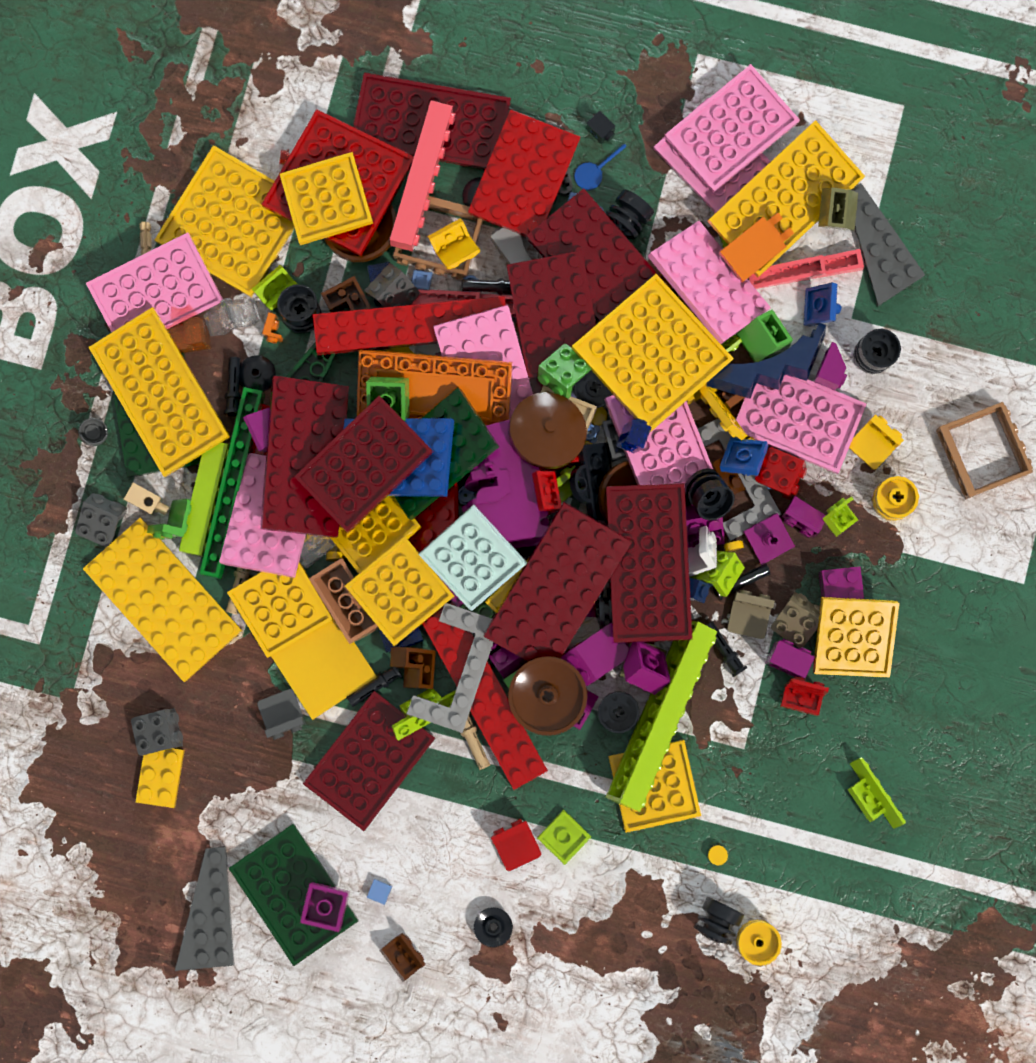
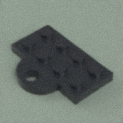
(593, 466)

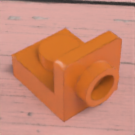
(270, 326)

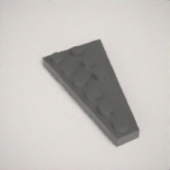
(883, 252)
(209, 924)

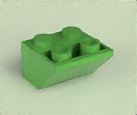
(765, 337)

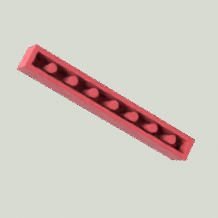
(421, 176)

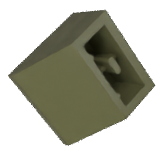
(838, 209)

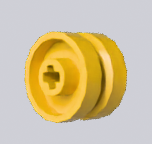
(906, 495)
(753, 953)

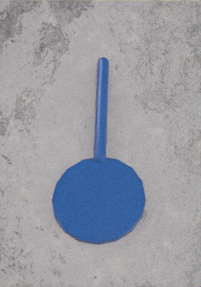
(589, 174)

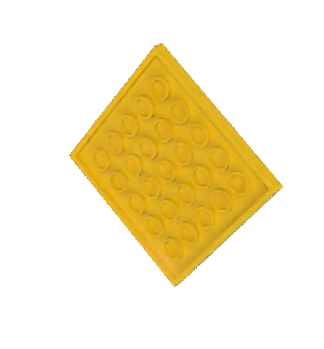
(228, 221)
(652, 352)

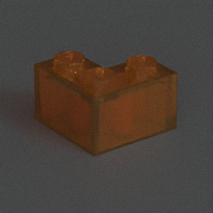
(191, 335)

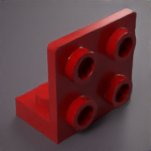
(546, 491)

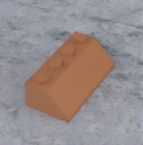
(341, 604)

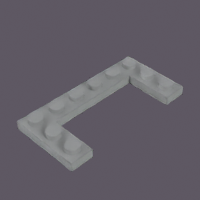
(759, 495)
(457, 714)

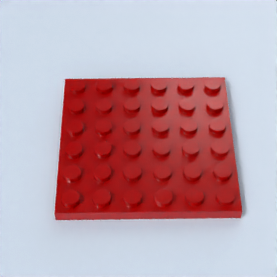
(378, 163)

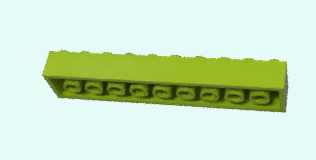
(660, 720)

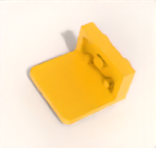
(453, 244)
(875, 442)

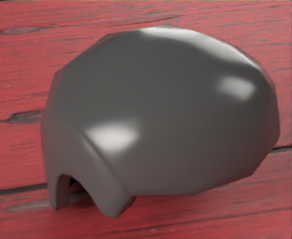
(93, 432)

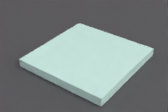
(472, 558)

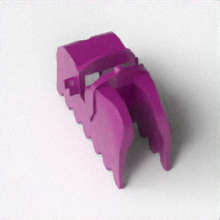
(511, 499)

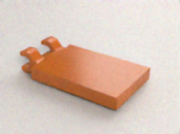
(755, 247)

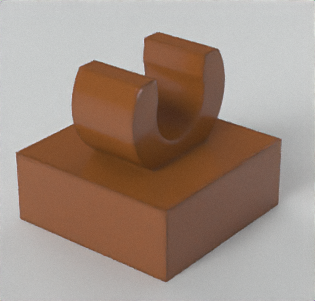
(731, 400)

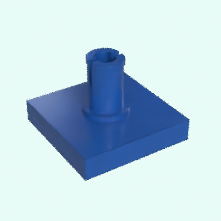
(821, 304)
(744, 456)

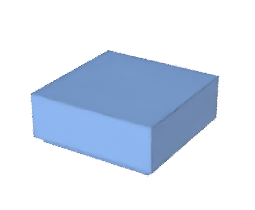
(422, 279)
(379, 891)

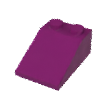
(597, 655)

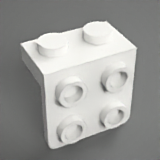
(704, 555)

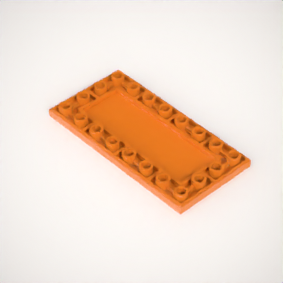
(435, 377)

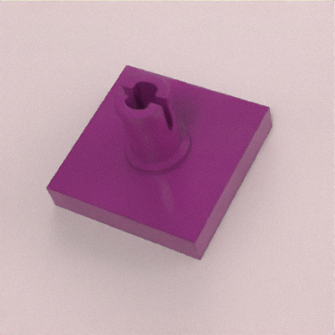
(768, 538)

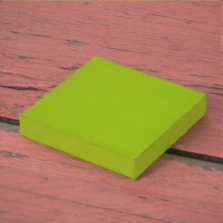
(564, 837)

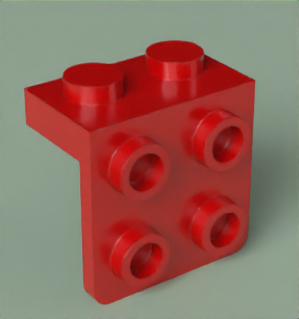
(781, 472)
(803, 696)
(516, 845)

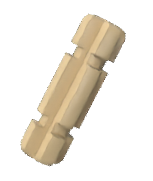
(145, 237)

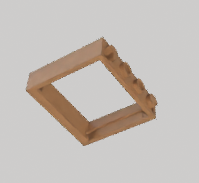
(420, 264)
(1010, 430)

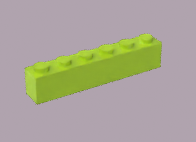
(204, 500)

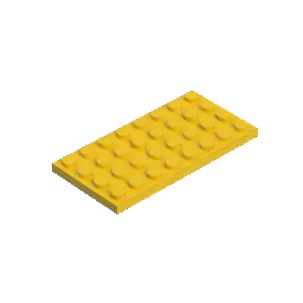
(789, 187)
(159, 392)
(162, 600)

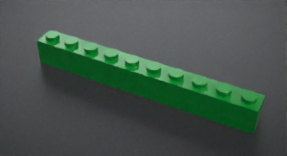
(232, 476)

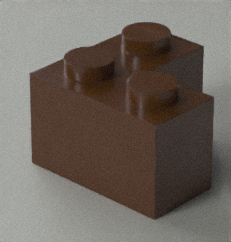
(344, 295)
(417, 666)

